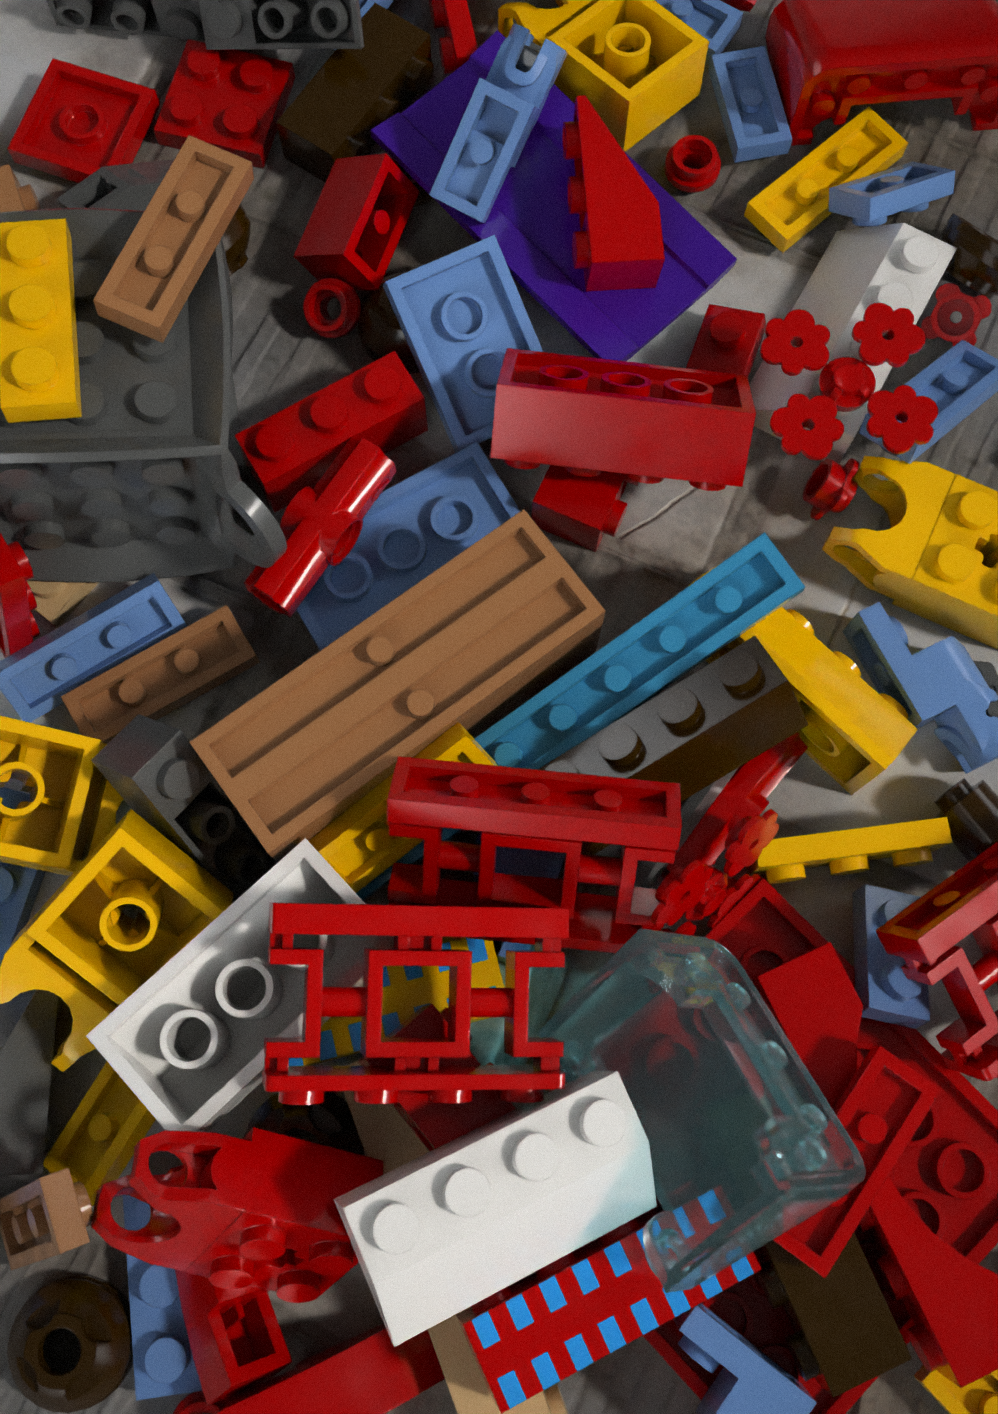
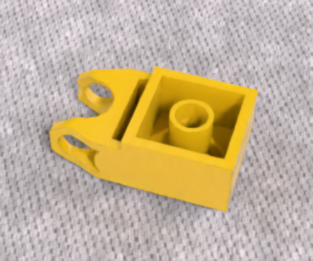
(621, 54)
(938, 547)
(69, 797)
(95, 953)

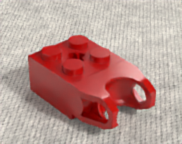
(242, 1210)

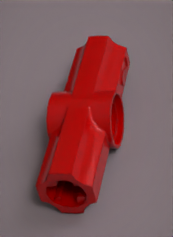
(323, 525)
(740, 798)

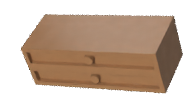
(442, 653)

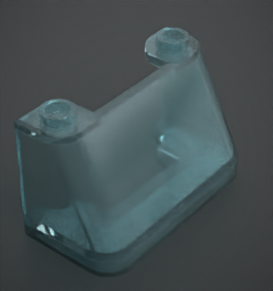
(722, 1095)

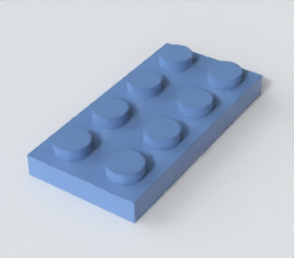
(407, 538)

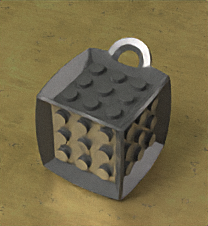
(154, 459)

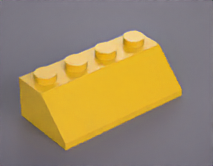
(850, 725)

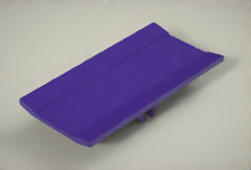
(535, 222)

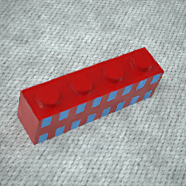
(578, 1313)

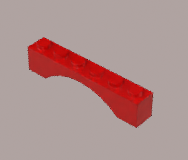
(942, 1289)

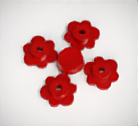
(848, 382)
(705, 889)

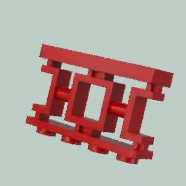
(534, 813)
(927, 940)
(415, 1059)

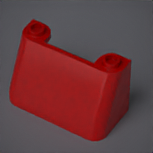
(883, 53)

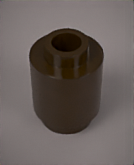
(971, 816)

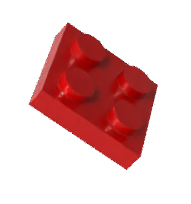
(225, 101)
(82, 122)

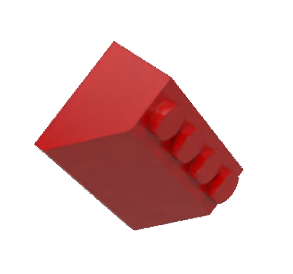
(622, 419)

